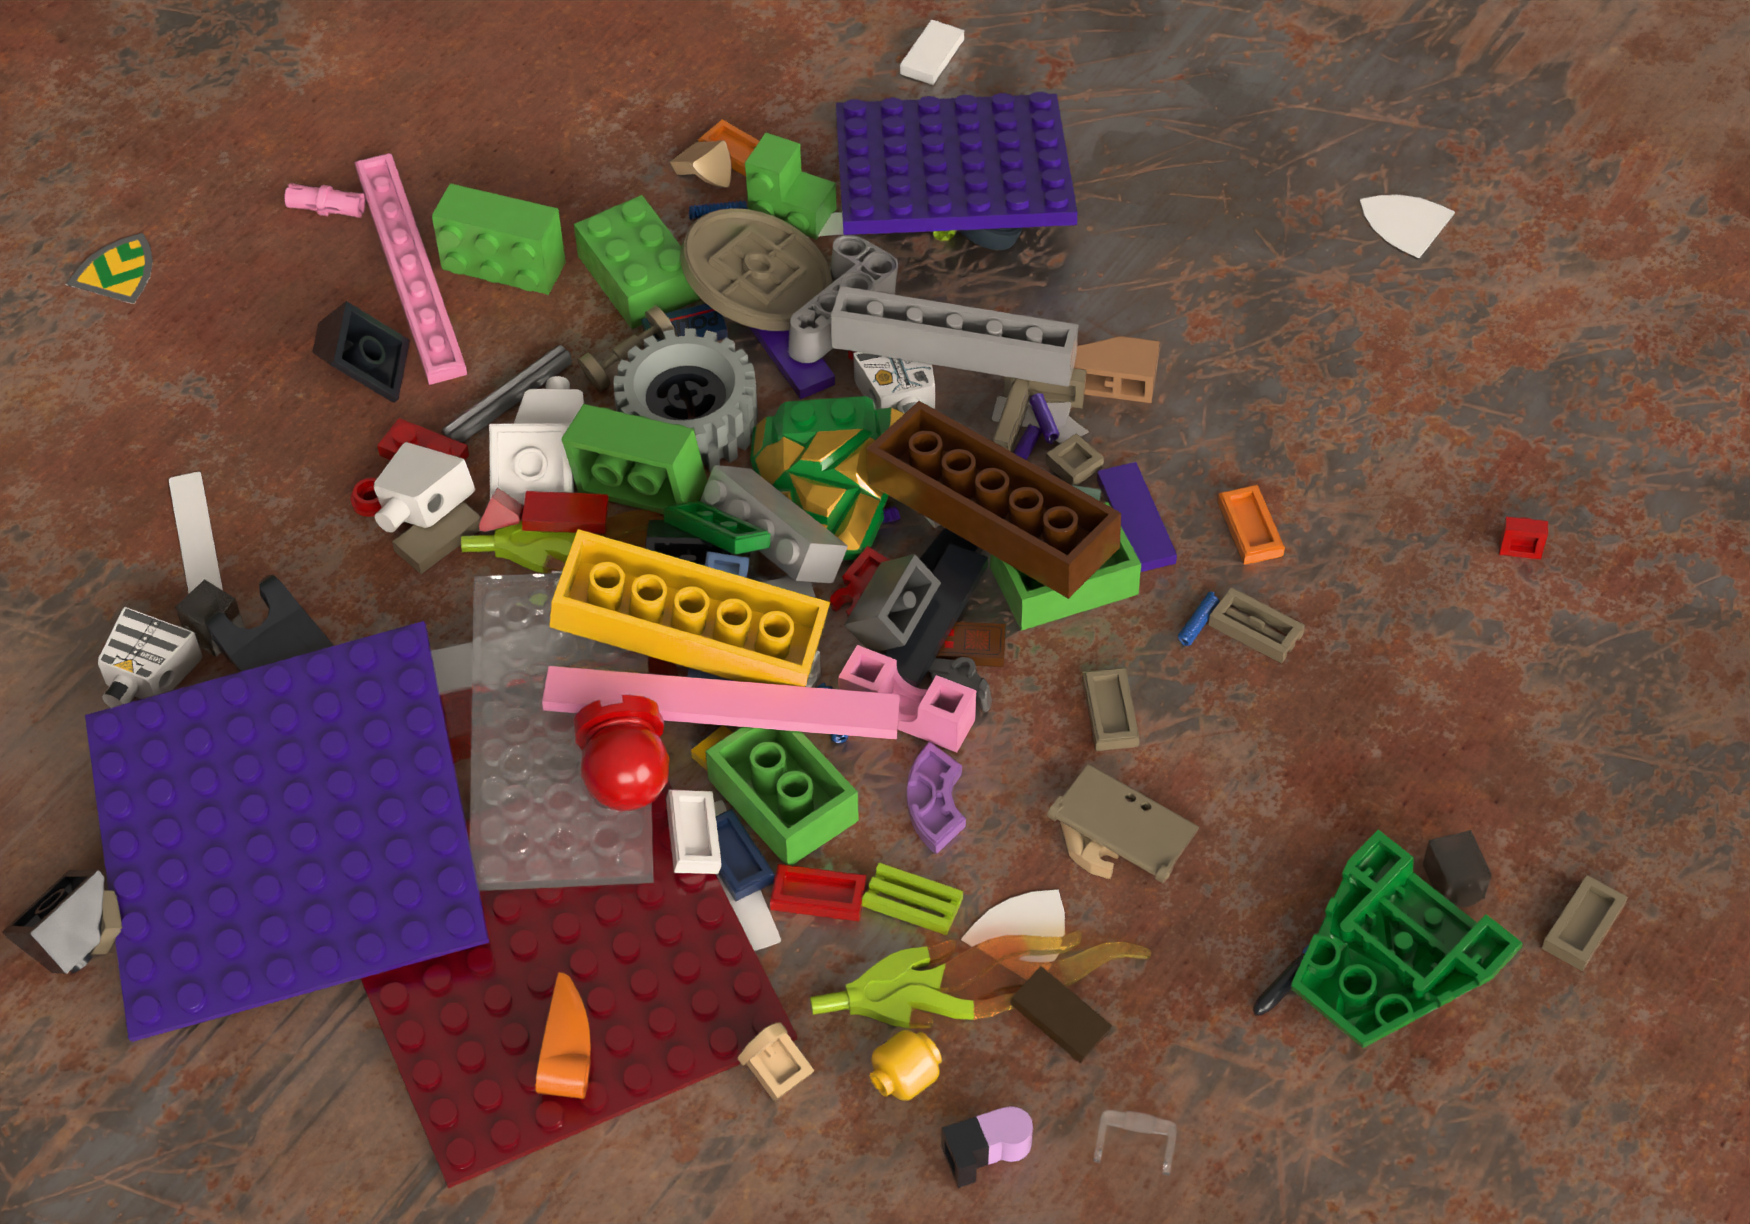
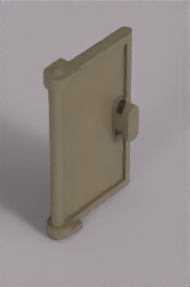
(1100, 811)

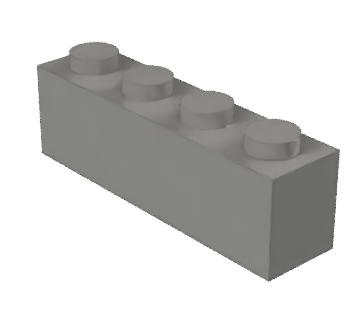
(796, 540)

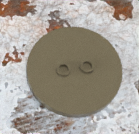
(752, 267)

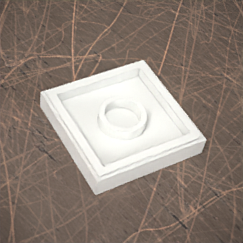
(528, 459)

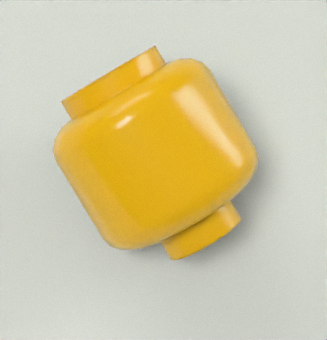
(905, 1065)

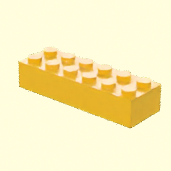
(687, 613)

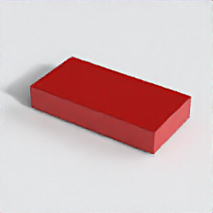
(565, 512)
(818, 892)

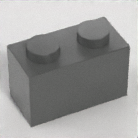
(892, 603)

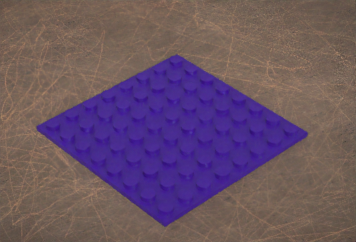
(282, 831)

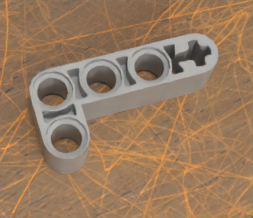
(853, 265)

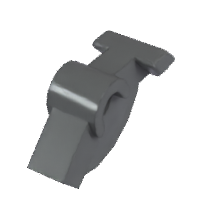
(963, 672)

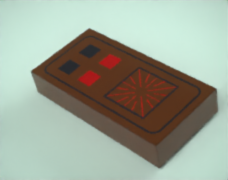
(977, 641)

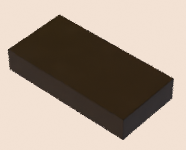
(1060, 1014)

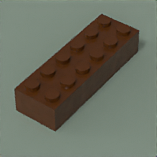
(994, 498)

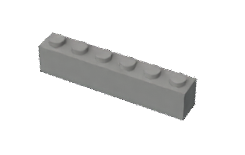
(954, 336)

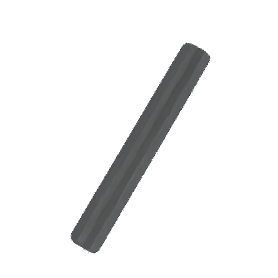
(507, 394)

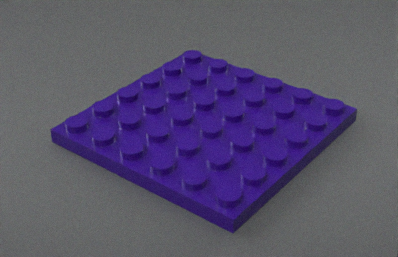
(953, 164)

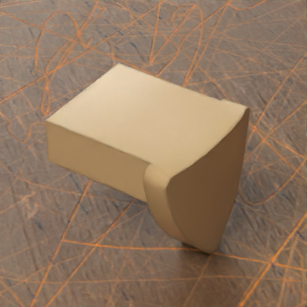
(706, 160)
(775, 1061)

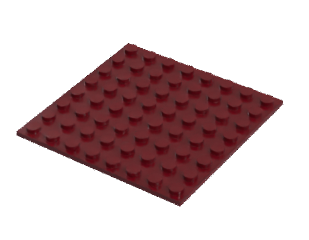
(663, 992)

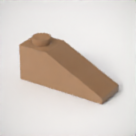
(1120, 368)

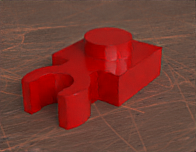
(857, 579)

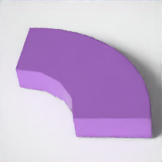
(931, 799)

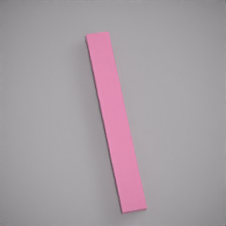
(410, 269)
(729, 702)

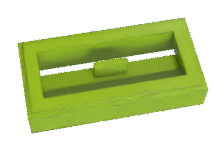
(915, 892)

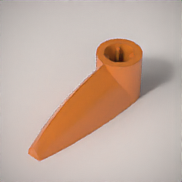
(565, 1045)

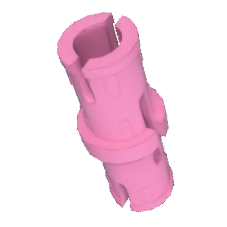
(325, 200)

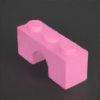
(935, 715)

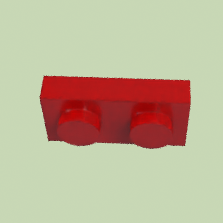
(405, 431)

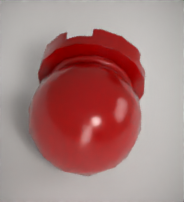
(622, 752)

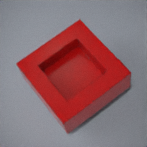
(1523, 537)

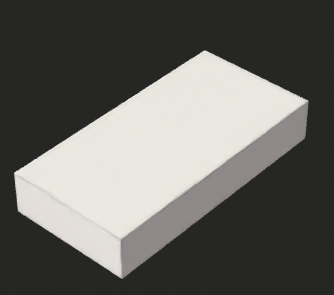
(932, 52)
(693, 831)

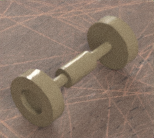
(595, 371)

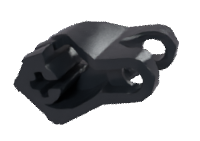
(281, 636)

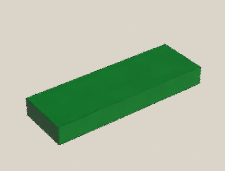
(717, 527)

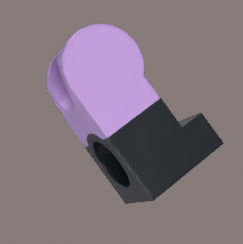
(986, 1140)

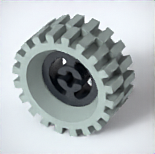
(711, 377)

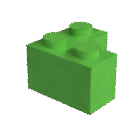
(783, 190)

